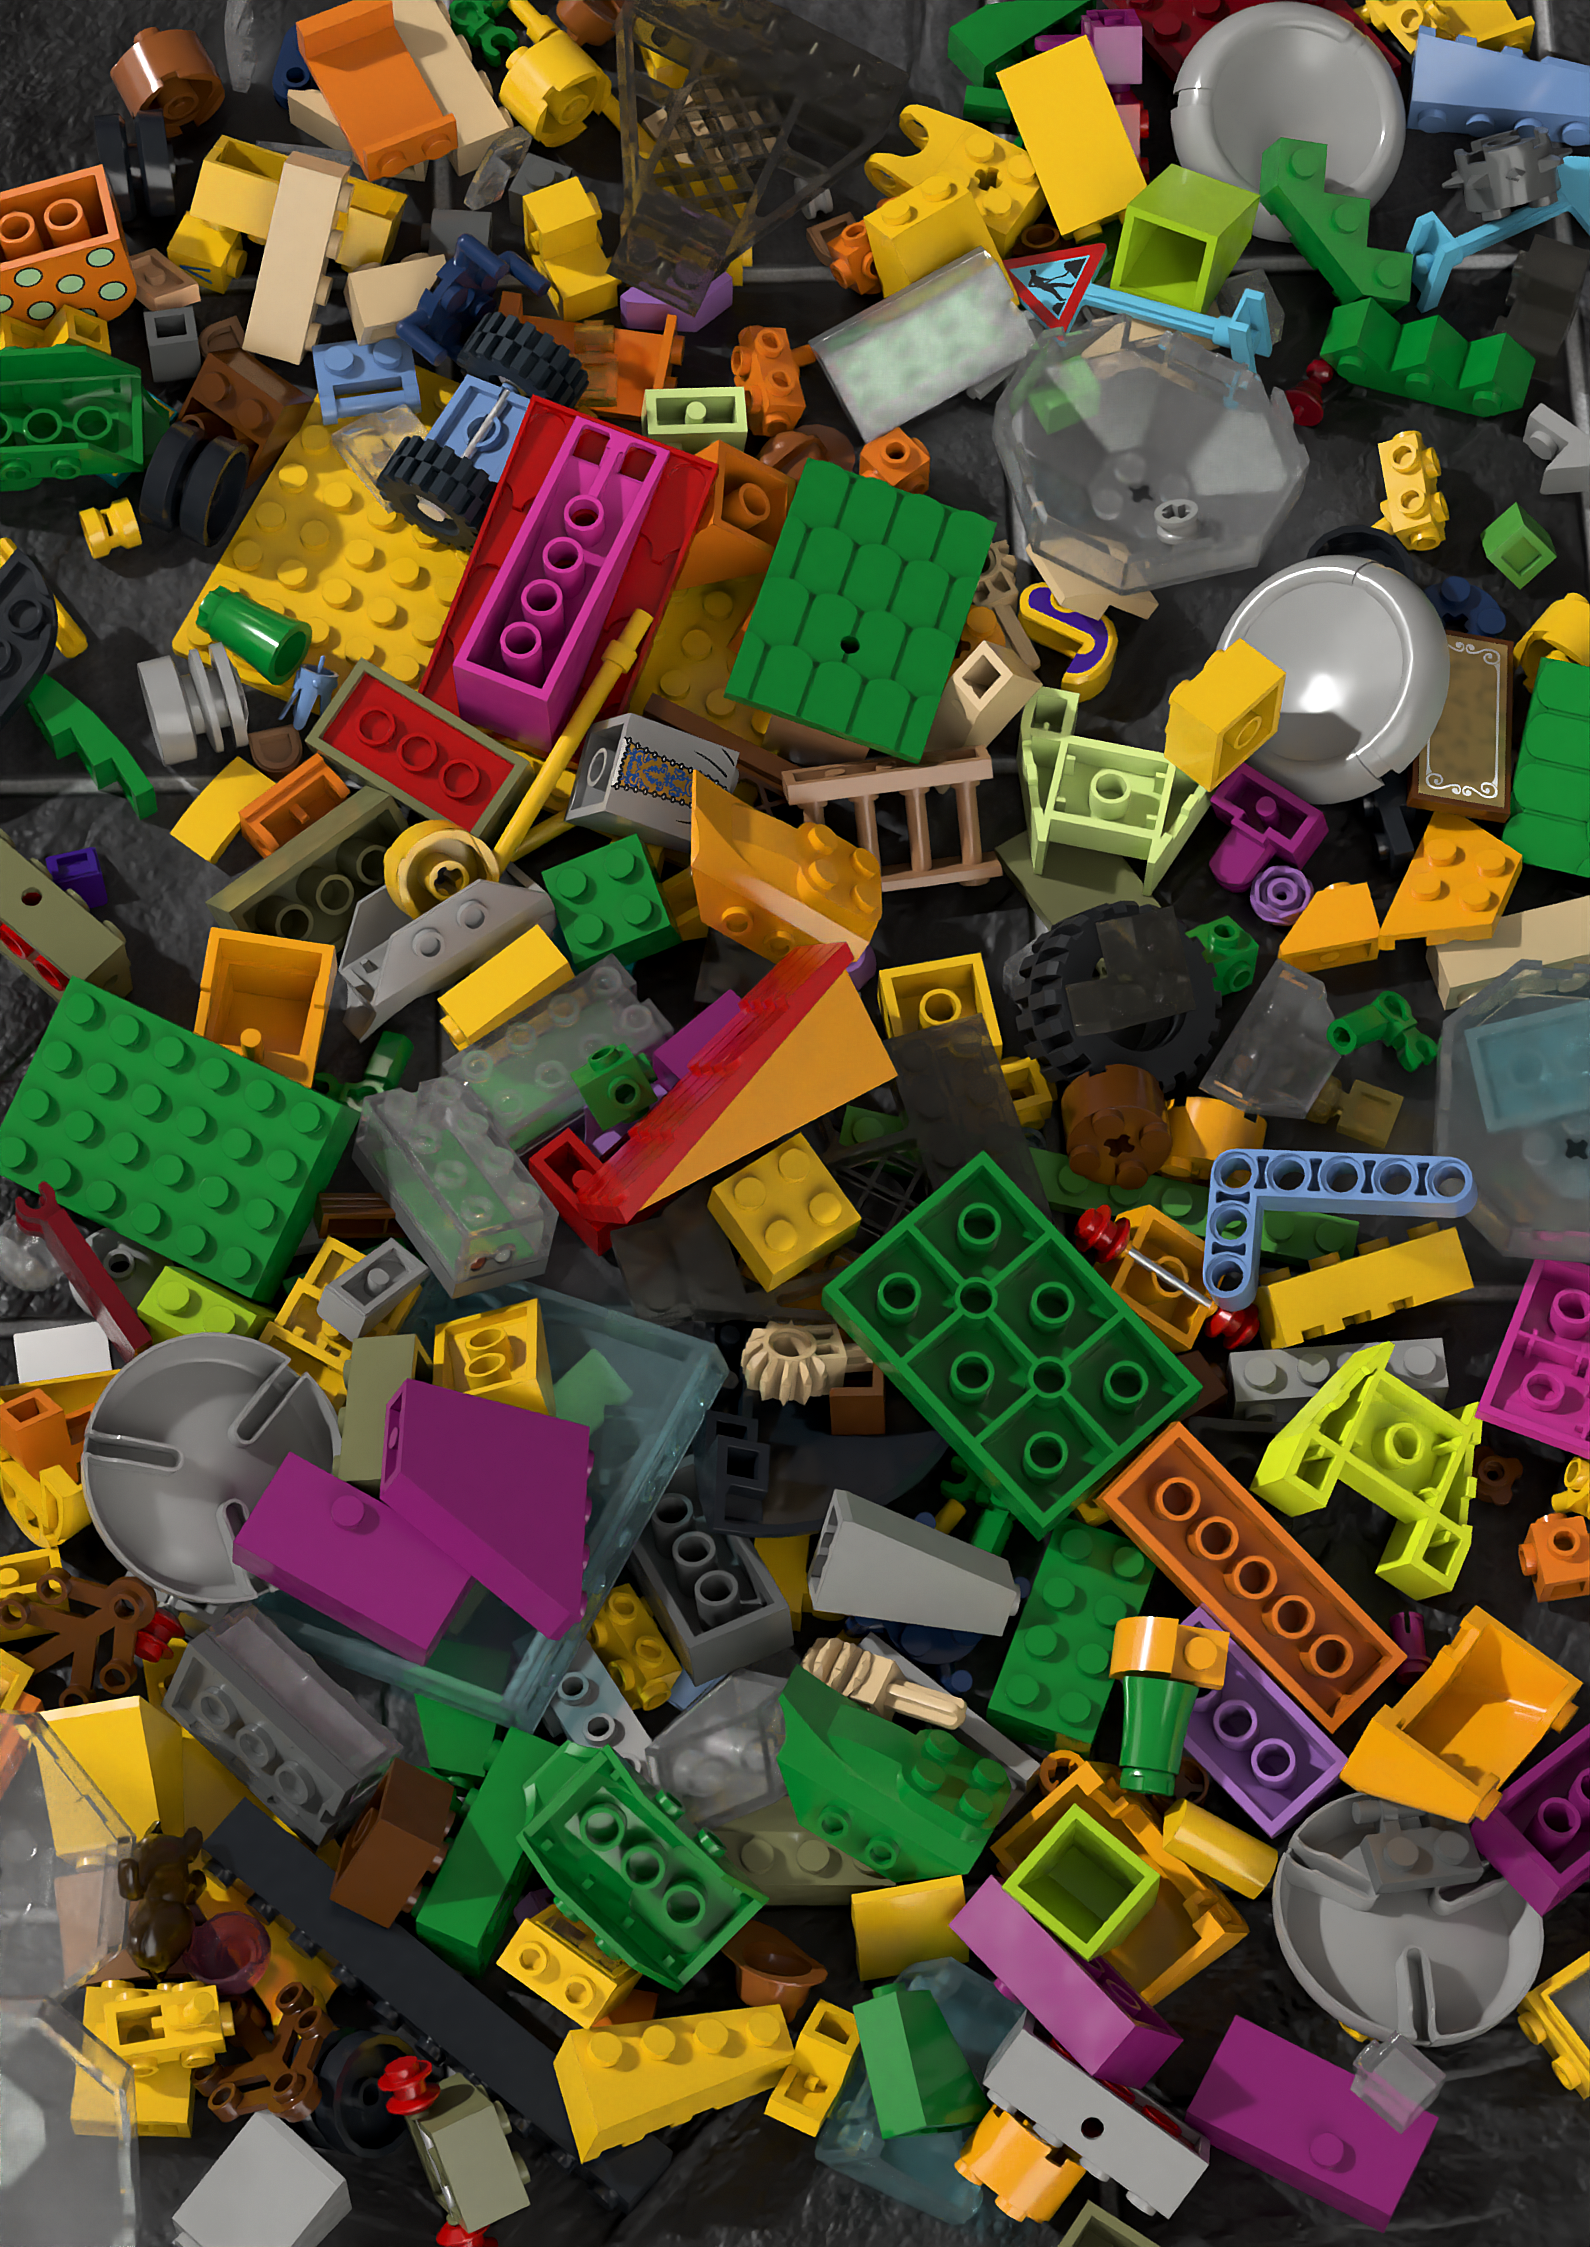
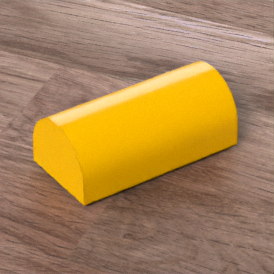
(1218, 1848)

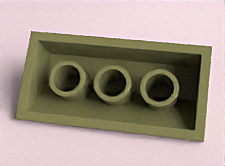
(318, 876)
(792, 1861)

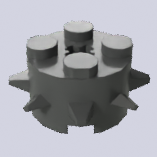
(1508, 173)

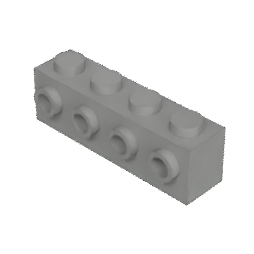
(1282, 1381)
(594, 1712)

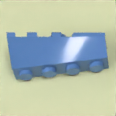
(1494, 92)

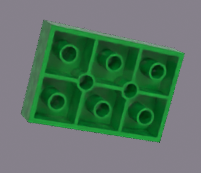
(173, 1139)
(1010, 1345)

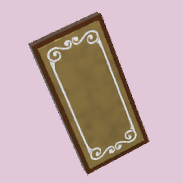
(1469, 753)

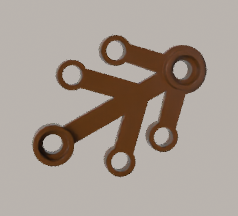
(82, 1632)
(292, 2091)

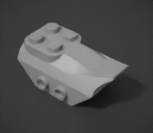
(399, 958)

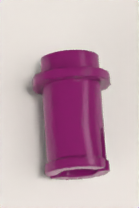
(1412, 1645)

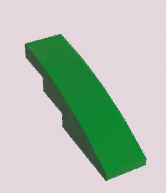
(73, 727)

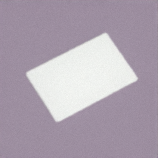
(61, 1352)

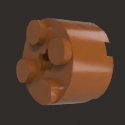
(171, 74)

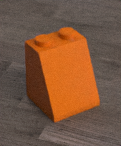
(740, 519)

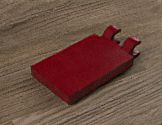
(84, 1272)

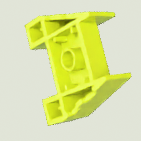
(1393, 1452)

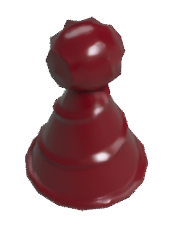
(1306, 396)

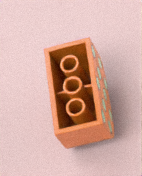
(63, 247)

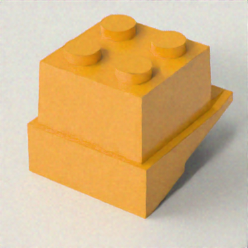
(267, 999)

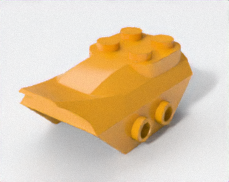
(778, 882)

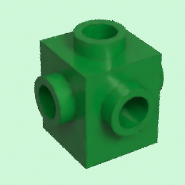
(1231, 952)
(616, 1085)

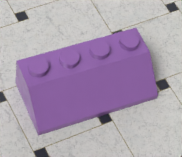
(1261, 1743)

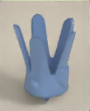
(309, 683)

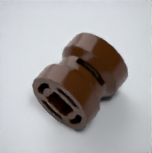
(1190, 1782)

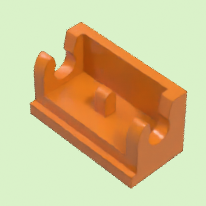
(292, 805)

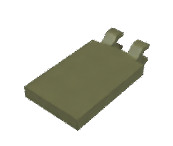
(1070, 880)

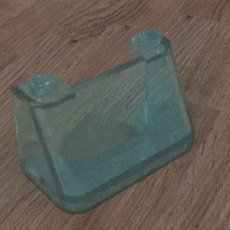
(922, 2168)

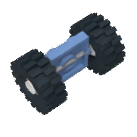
(454, 471)

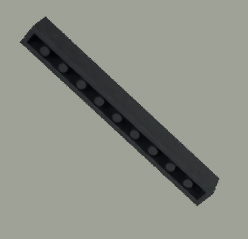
(420, 1995)

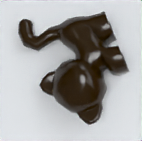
(162, 1883)

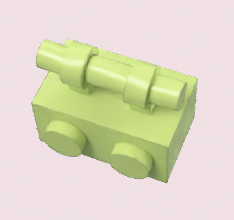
(695, 417)

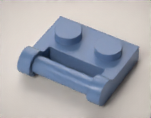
(354, 369)

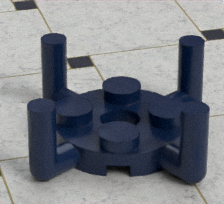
(463, 298)
(928, 1645)

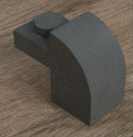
(172, 344)

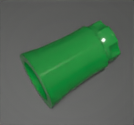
(255, 633)
(1154, 1733)

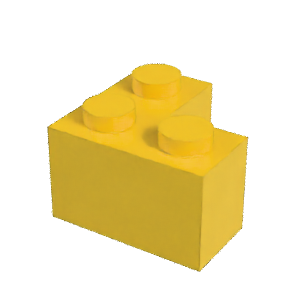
(567, 249)

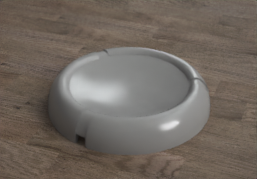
(1294, 77)
(1360, 673)
(189, 1450)
(1409, 1961)

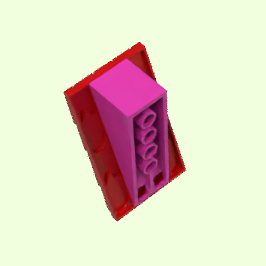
(566, 554)

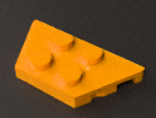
(1452, 885)

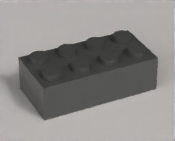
(707, 1586)

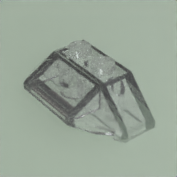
(1277, 1049)

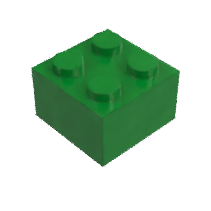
(612, 904)

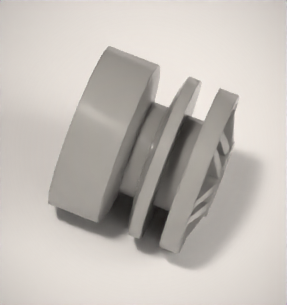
(193, 704)

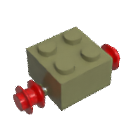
(460, 2149)

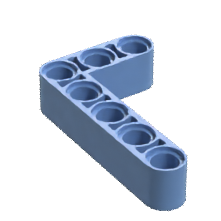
(1314, 1195)

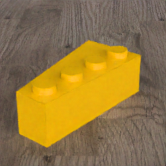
(1360, 1287)
(666, 2070)

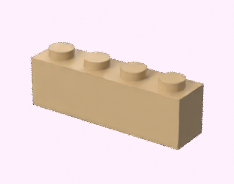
(452, 79)
(297, 258)
(1549, 933)

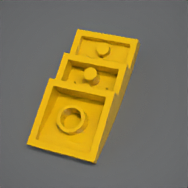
(312, 1341)

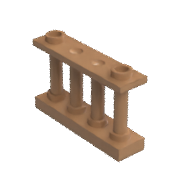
(864, 781)

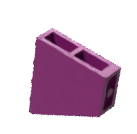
(495, 1495)

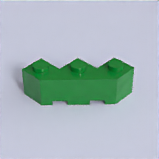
(1331, 227)
(1427, 360)

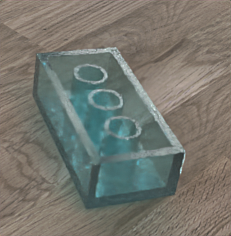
(1533, 1068)

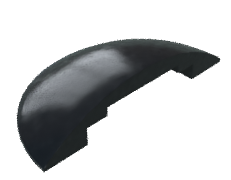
(776, 1465)

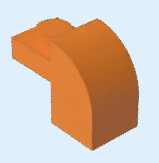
(41, 1435)

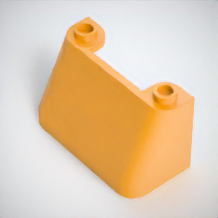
(1464, 1724)
(1191, 1915)

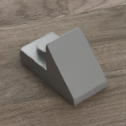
(1565, 445)

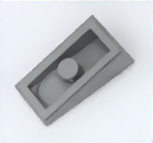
(371, 1289)

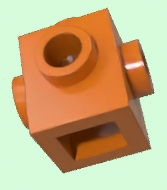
(897, 461)
(1557, 1557)

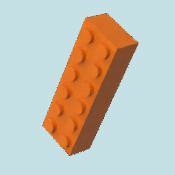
(1249, 1576)

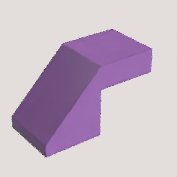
(648, 313)

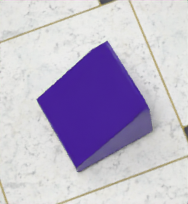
(81, 873)

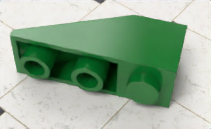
(1006, 34)

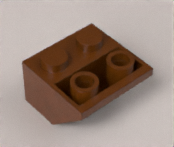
(246, 404)

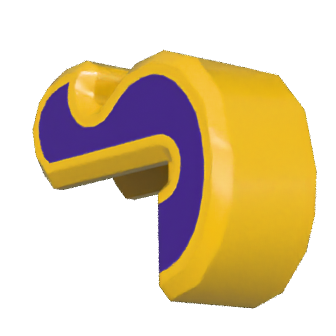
(1073, 634)

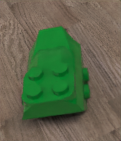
(73, 415)
(882, 1792)
(632, 1864)

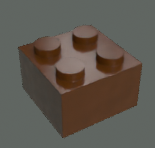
(394, 1844)

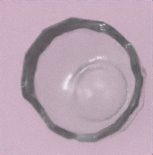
(26, 1259)

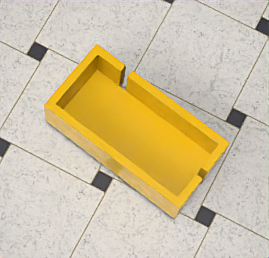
(240, 193)

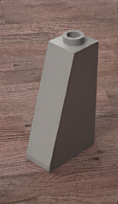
(906, 1572)

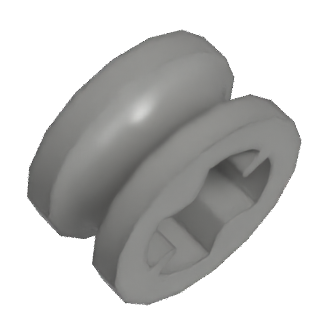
(822, 202)
(1177, 521)

